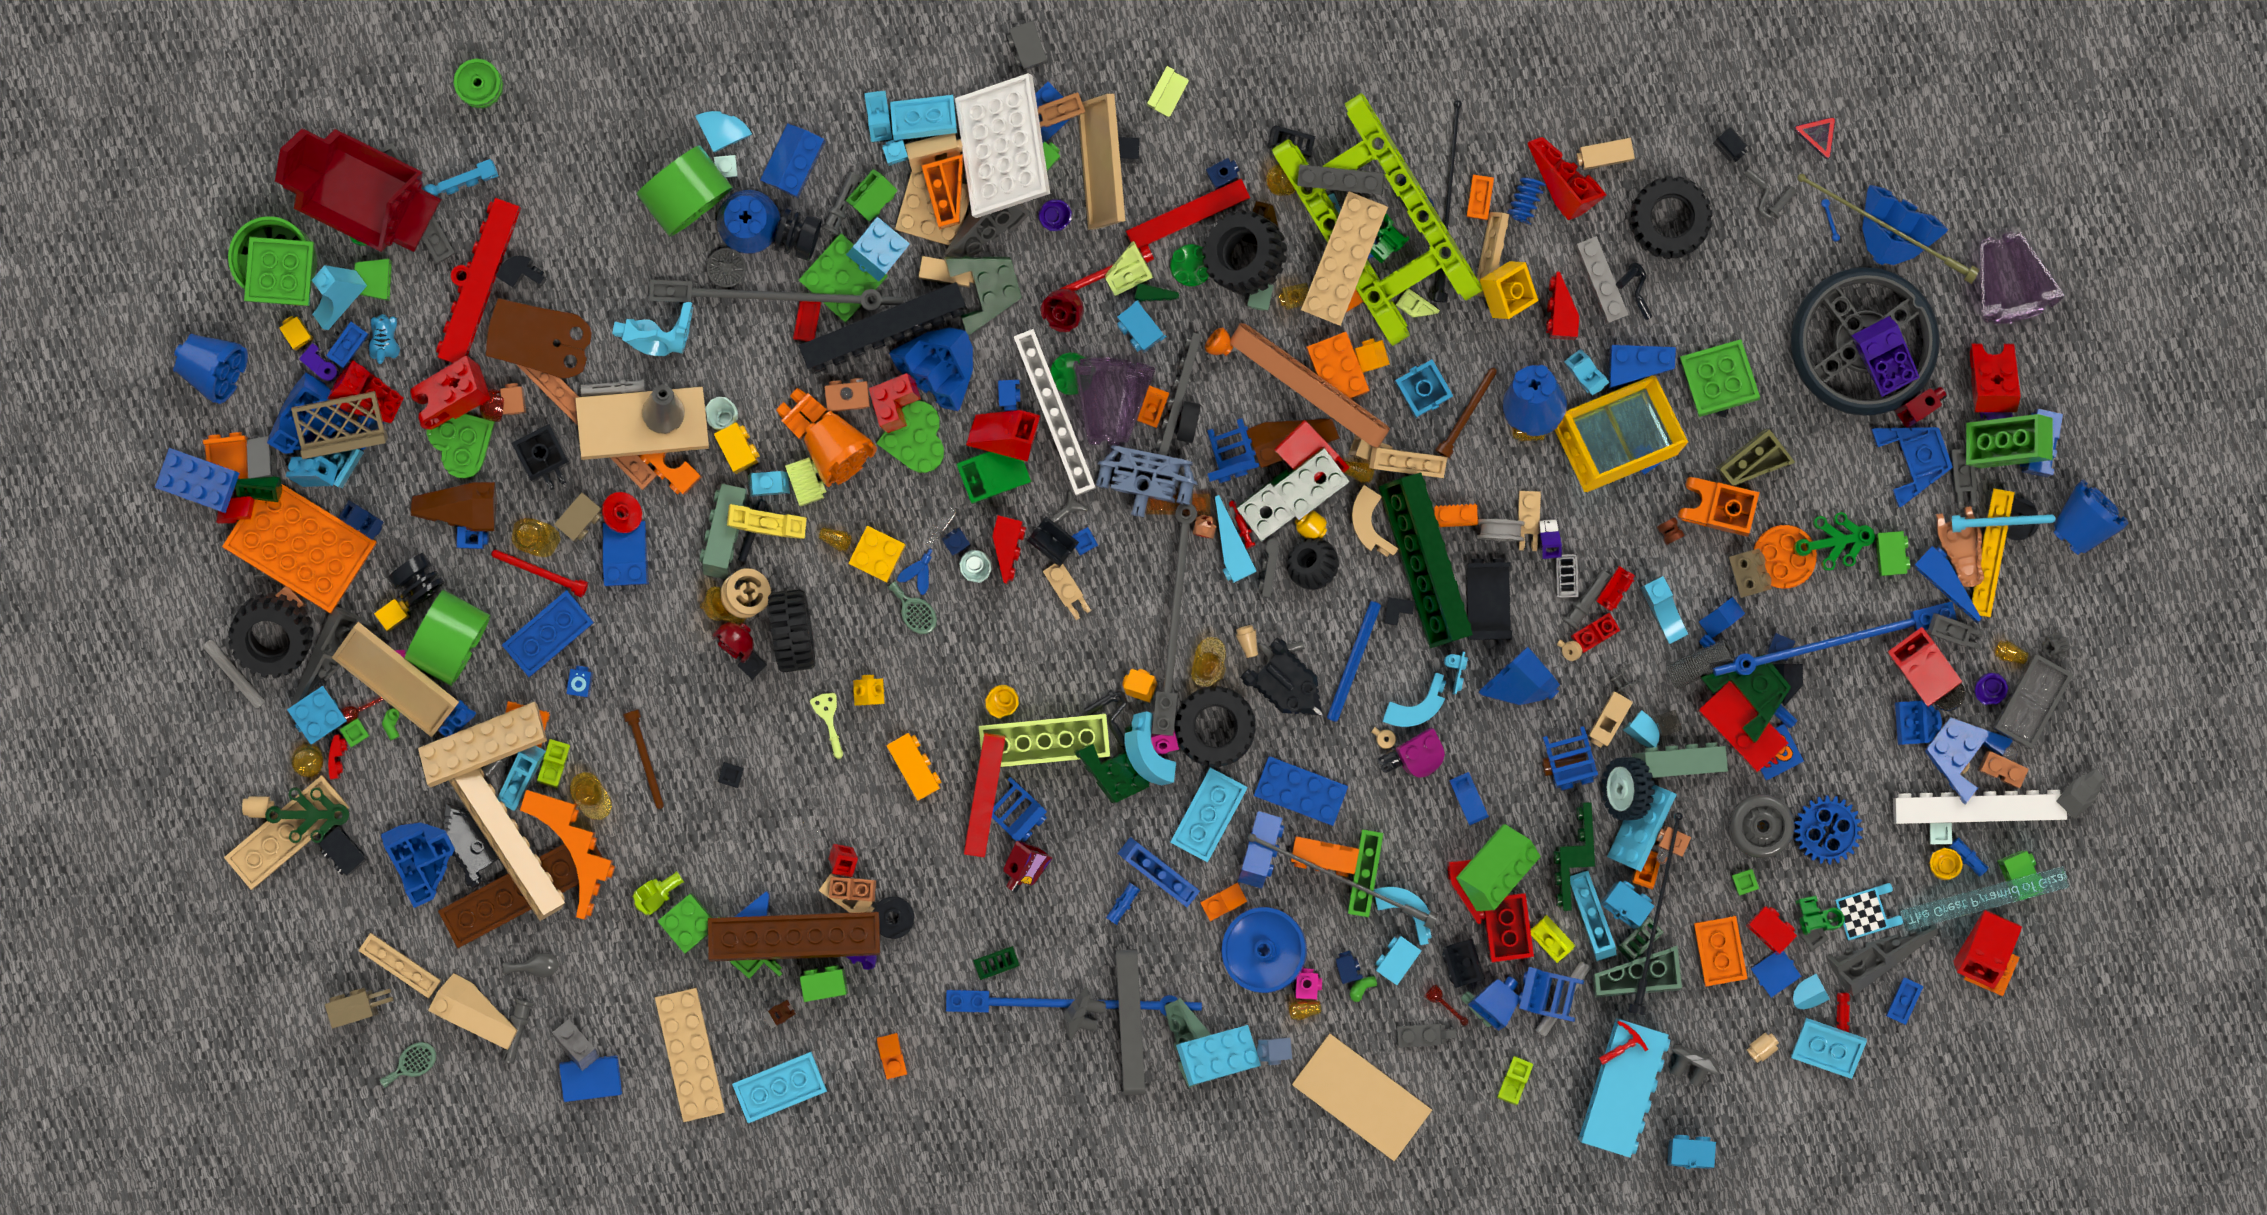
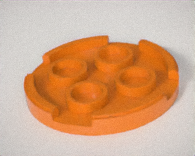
(1781, 562)

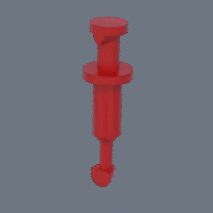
(1244, 531)

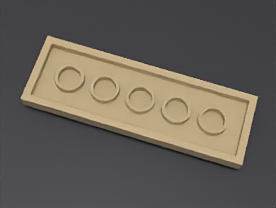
(1344, 258)
(482, 744)
(270, 844)
(690, 1054)

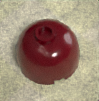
(1062, 310)
(735, 640)

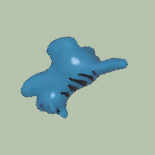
(383, 340)

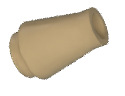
(1247, 639)

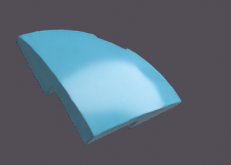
(722, 129)

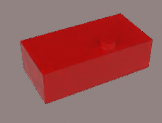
(1728, 714)

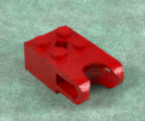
(1994, 379)
(450, 393)

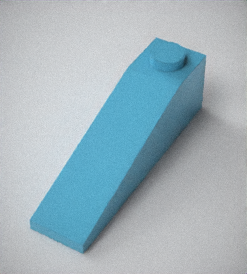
(1235, 556)
(1592, 916)

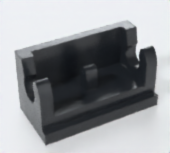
(1052, 541)

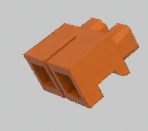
(808, 406)

